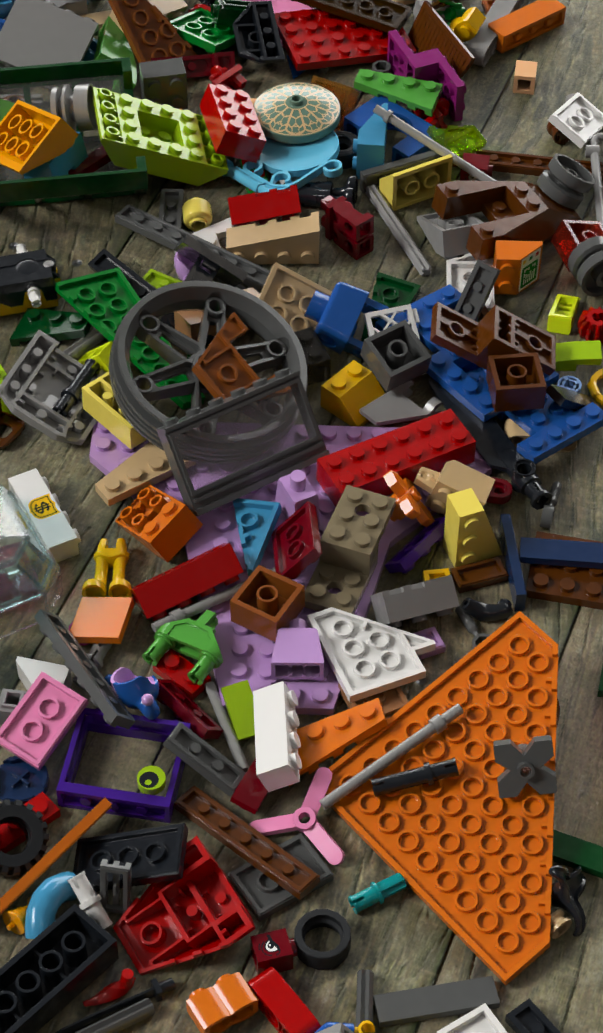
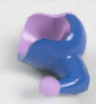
(136, 691)

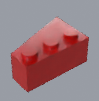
(264, 206)

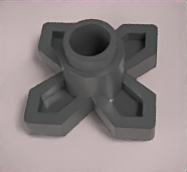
(524, 766)

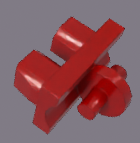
(228, 77)
(438, 115)

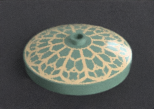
(297, 112)

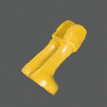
(105, 559)

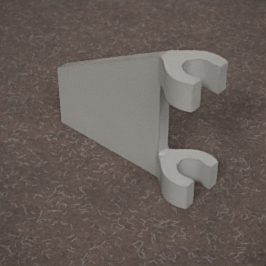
(397, 408)

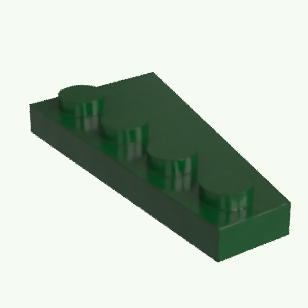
(392, 293)

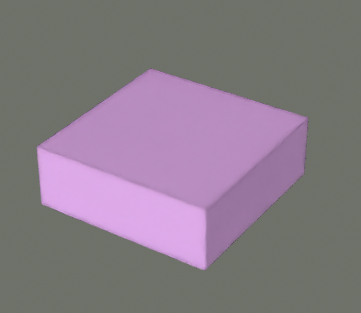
(431, 633)

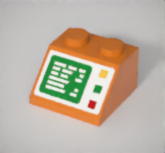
(518, 265)

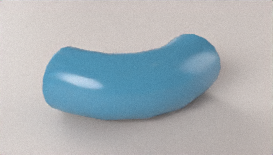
(46, 901)

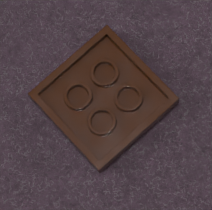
(564, 583)

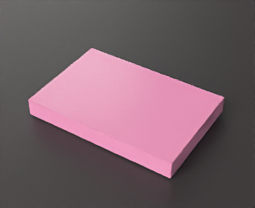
(41, 720)

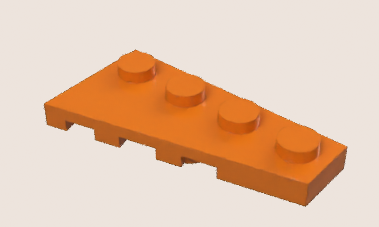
(334, 733)

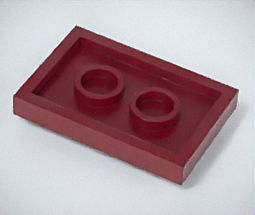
(297, 542)

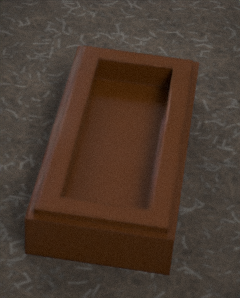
(479, 574)

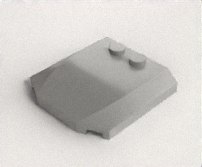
(36, 387)

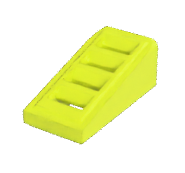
(563, 314)

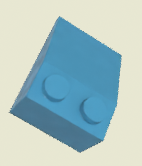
(370, 144)

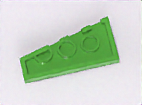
(396, 88)

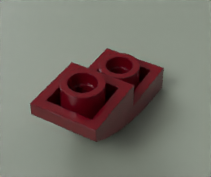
(250, 791)

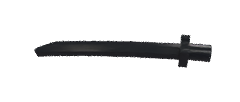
(156, 991)

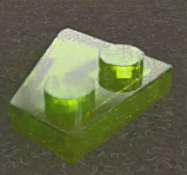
(458, 139)

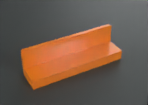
(527, 23)

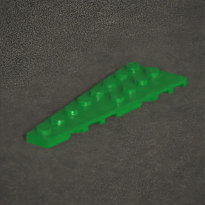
(104, 302)

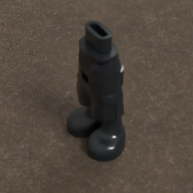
(314, 192)

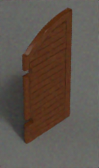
(432, 32)

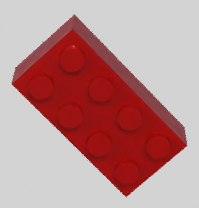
(232, 123)

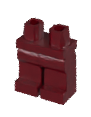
(348, 226)

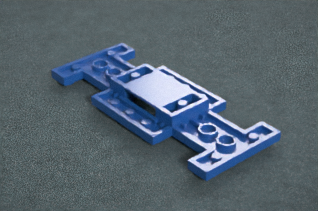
(548, 427)

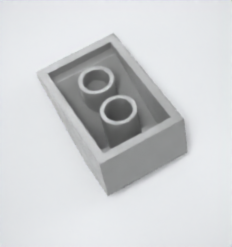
(448, 235)

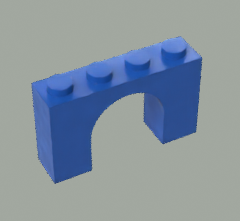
(405, 148)

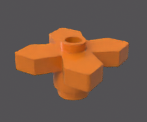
(407, 500)

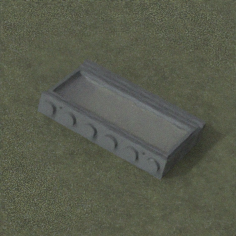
(242, 441)

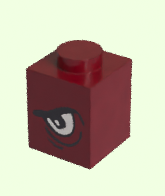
(479, 161)
(273, 950)

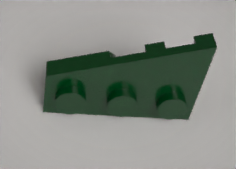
(55, 324)

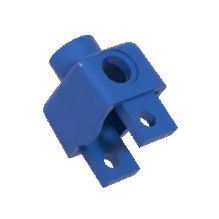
(339, 315)

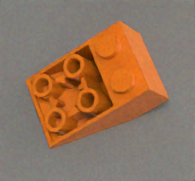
(159, 522)

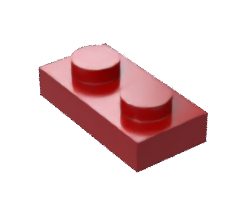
(176, 668)

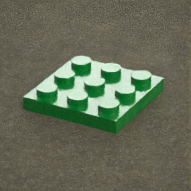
(201, 31)

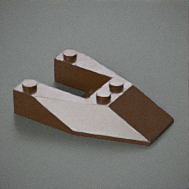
(513, 207)

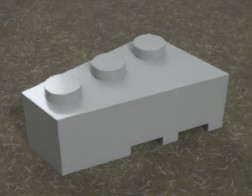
(415, 601)

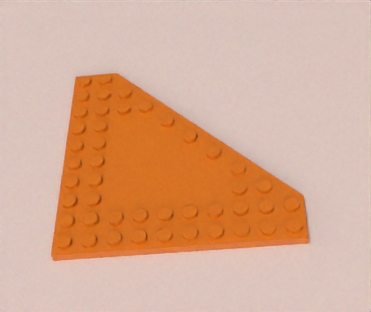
(457, 842)

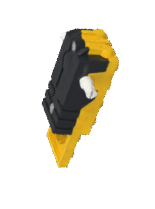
(27, 281)

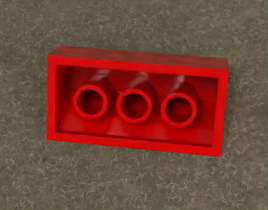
(186, 581)

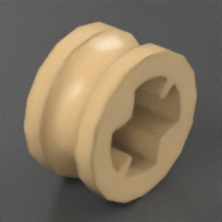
(559, 923)

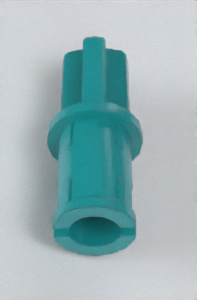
(377, 892)

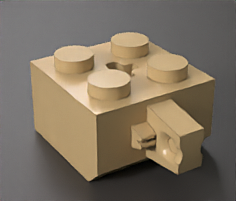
(452, 479)

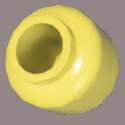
(197, 214)

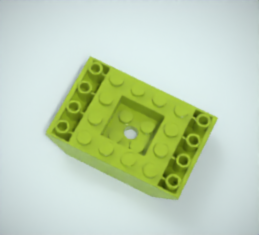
(170, 138)

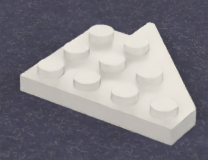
(367, 653)

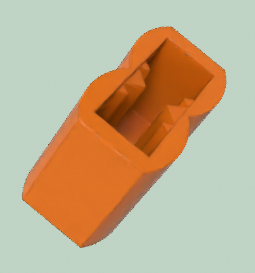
(222, 1004)

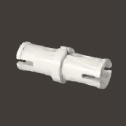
(89, 900)

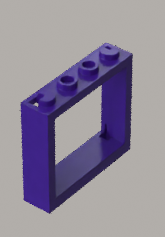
(123, 802)

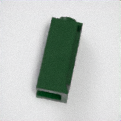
(227, 11)

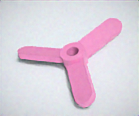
(312, 828)

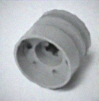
(74, 106)

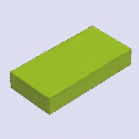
(240, 708)

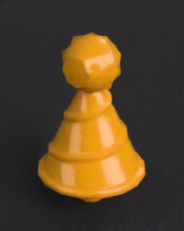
(15, 919)

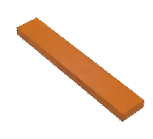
(54, 854)

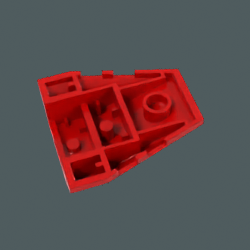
(184, 916)

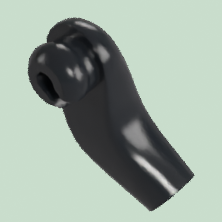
(487, 612)

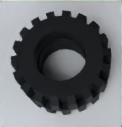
(35, 834)

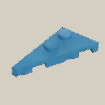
(255, 526)

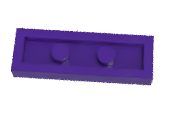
(417, 547)

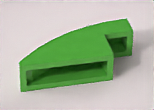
(113, 45)

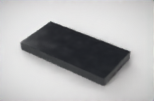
(154, 852)

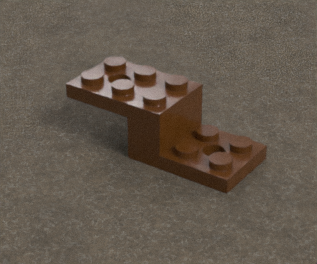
(494, 335)

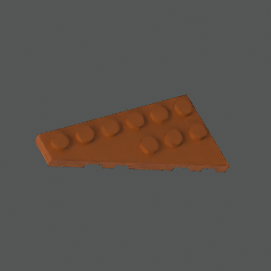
(149, 31)

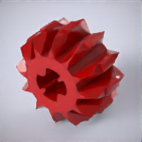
(591, 324)

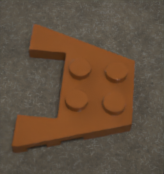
(221, 365)

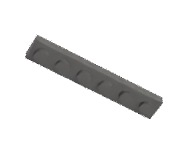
(88, 675)

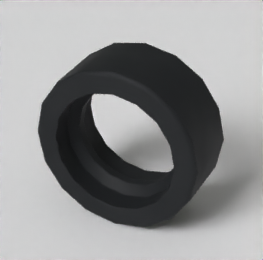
(328, 919)

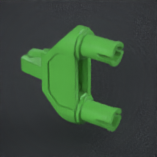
(191, 639)

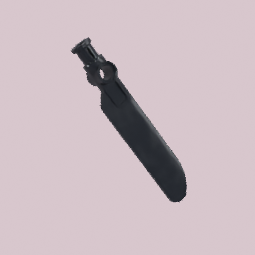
(497, 449)

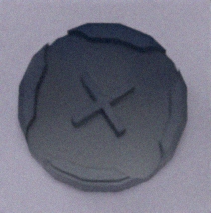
(21, 780)

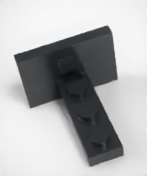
(207, 260)

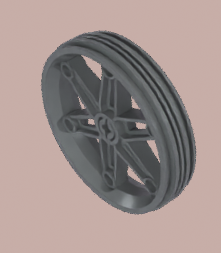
(216, 303)

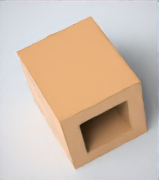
(525, 77)

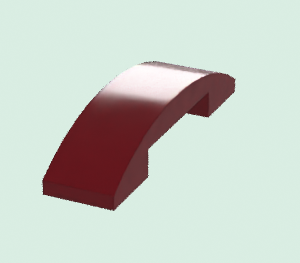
(201, 65)

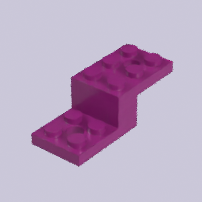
(430, 67)

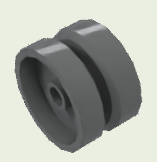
(566, 181)
(587, 265)

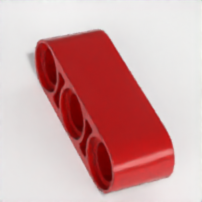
(282, 1004)

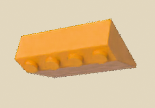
(32, 137)

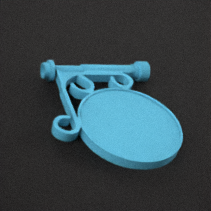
(289, 161)

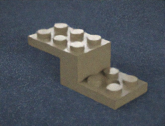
(349, 550)

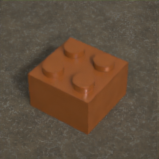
(267, 602)

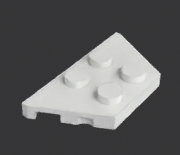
(458, 272)

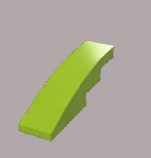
(577, 353)

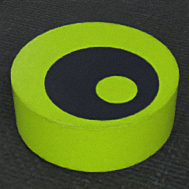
(151, 780)

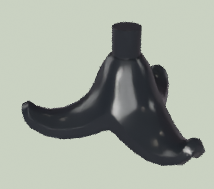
(567, 892)

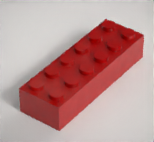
(403, 450)

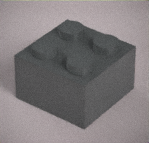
(164, 82)
(395, 355)

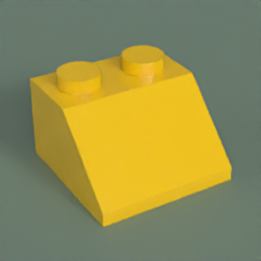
(350, 391)

